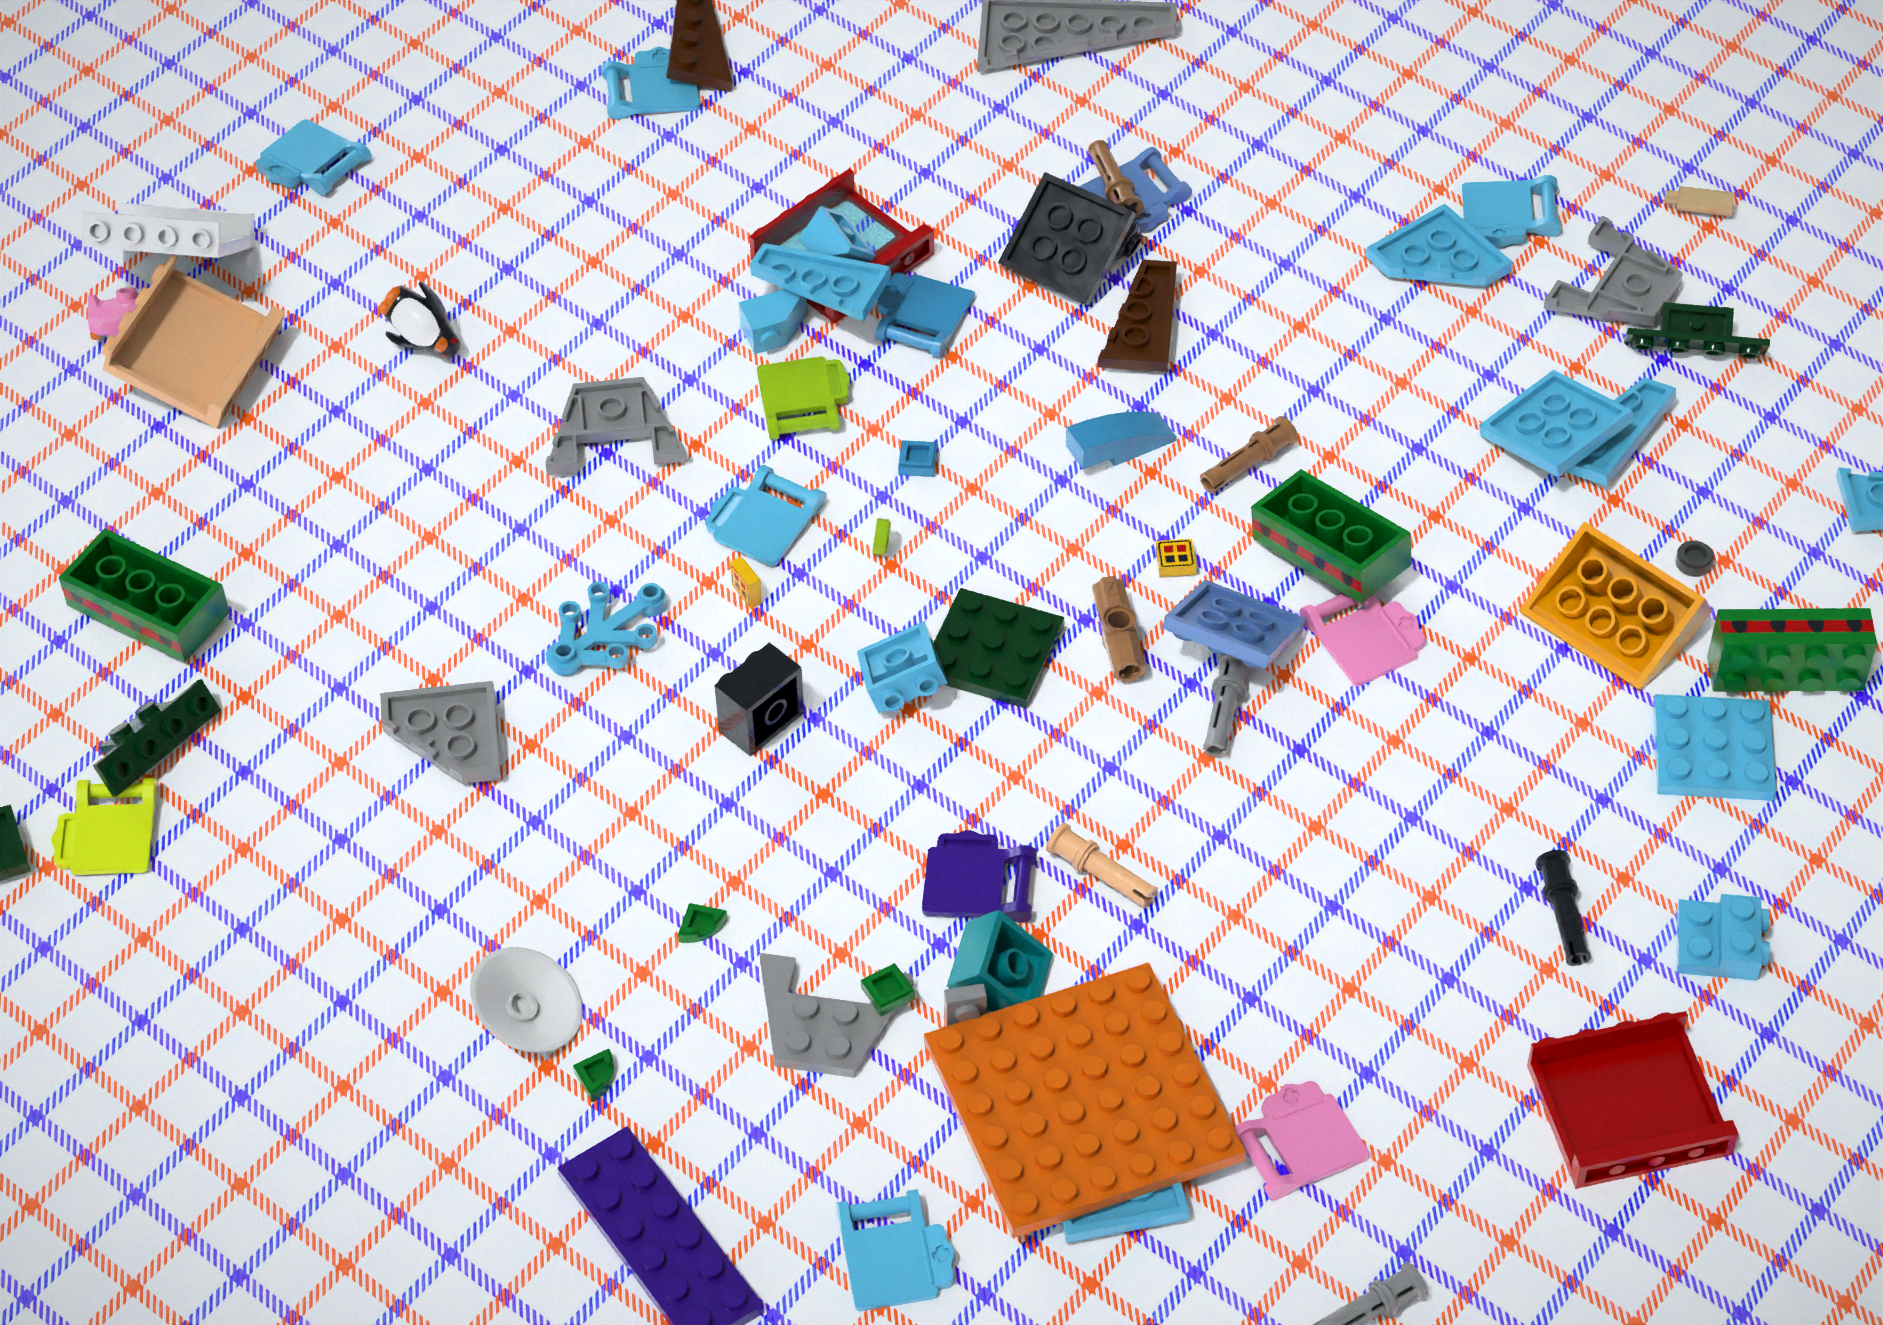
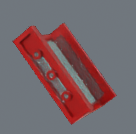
(886, 237)

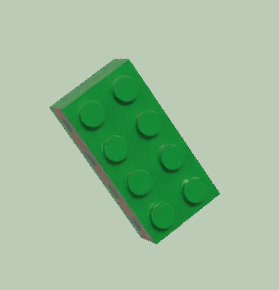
(1331, 536)
(144, 595)
(1791, 649)

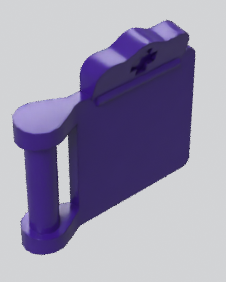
(968, 876)

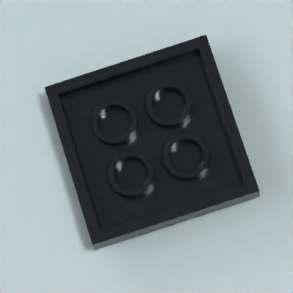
(1067, 239)

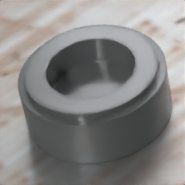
(1694, 558)

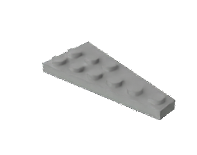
(1045, 29)

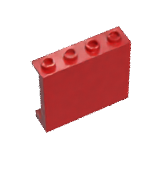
(1628, 1100)

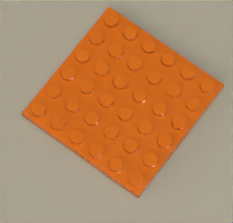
(1082, 1099)

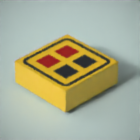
(1175, 557)
(746, 582)

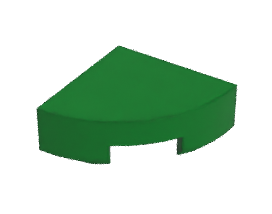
(701, 923)
(595, 1074)

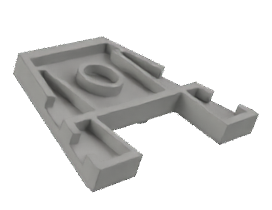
(1630, 287)
(609, 413)
(815, 1030)

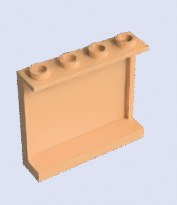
(190, 344)

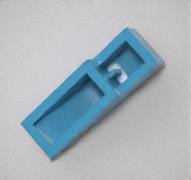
(1117, 437)

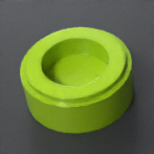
(881, 536)

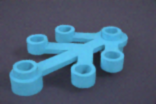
(569, 653)

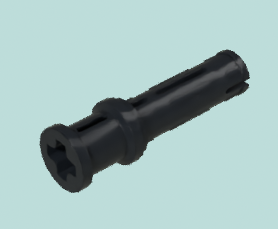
(1561, 893)

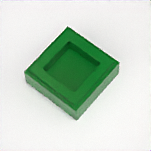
(887, 989)

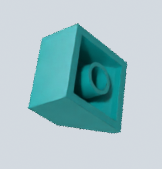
(1001, 957)

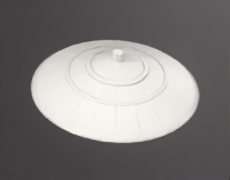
(526, 999)

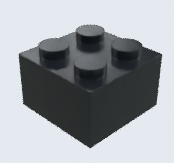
(759, 698)

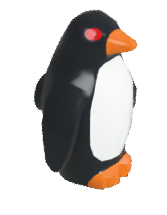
(419, 321)

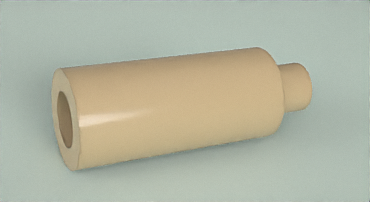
(1701, 200)

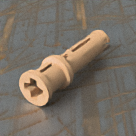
(1087, 857)

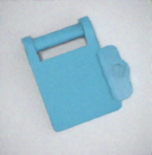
(648, 85)
(307, 152)
(1504, 209)
(760, 522)
(896, 1260)

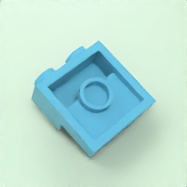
(901, 668)
(1722, 937)

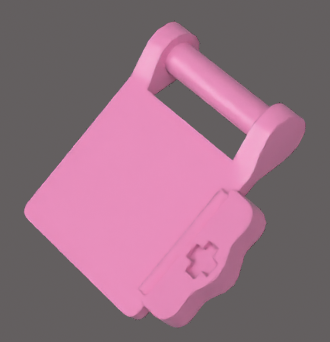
(1368, 640)
(1306, 1133)

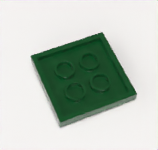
(996, 646)

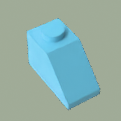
(835, 235)
(771, 319)

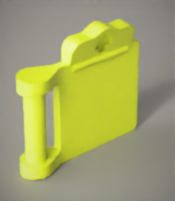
(106, 836)

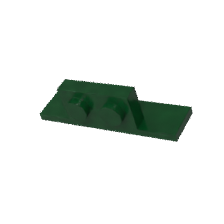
(1696, 328)
(152, 736)

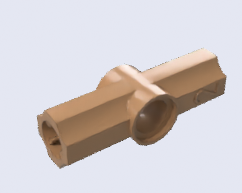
(1118, 629)

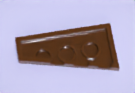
(697, 47)
(1144, 321)

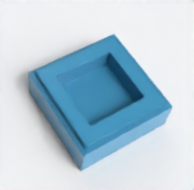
(917, 458)

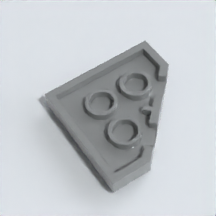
(448, 727)

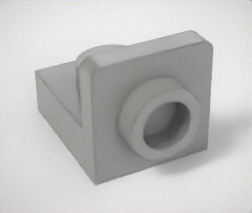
(964, 1003)

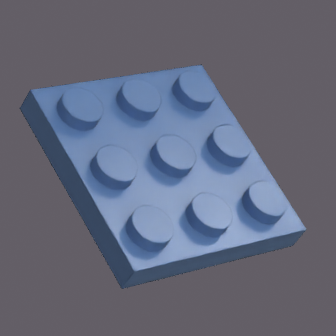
(1234, 624)

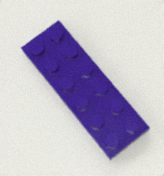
(658, 1235)

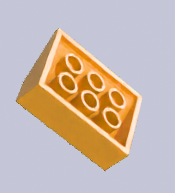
(1616, 607)

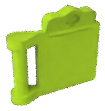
(802, 388)

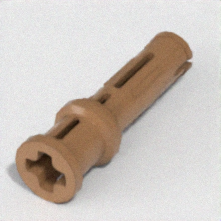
(1118, 188)
(1261, 447)

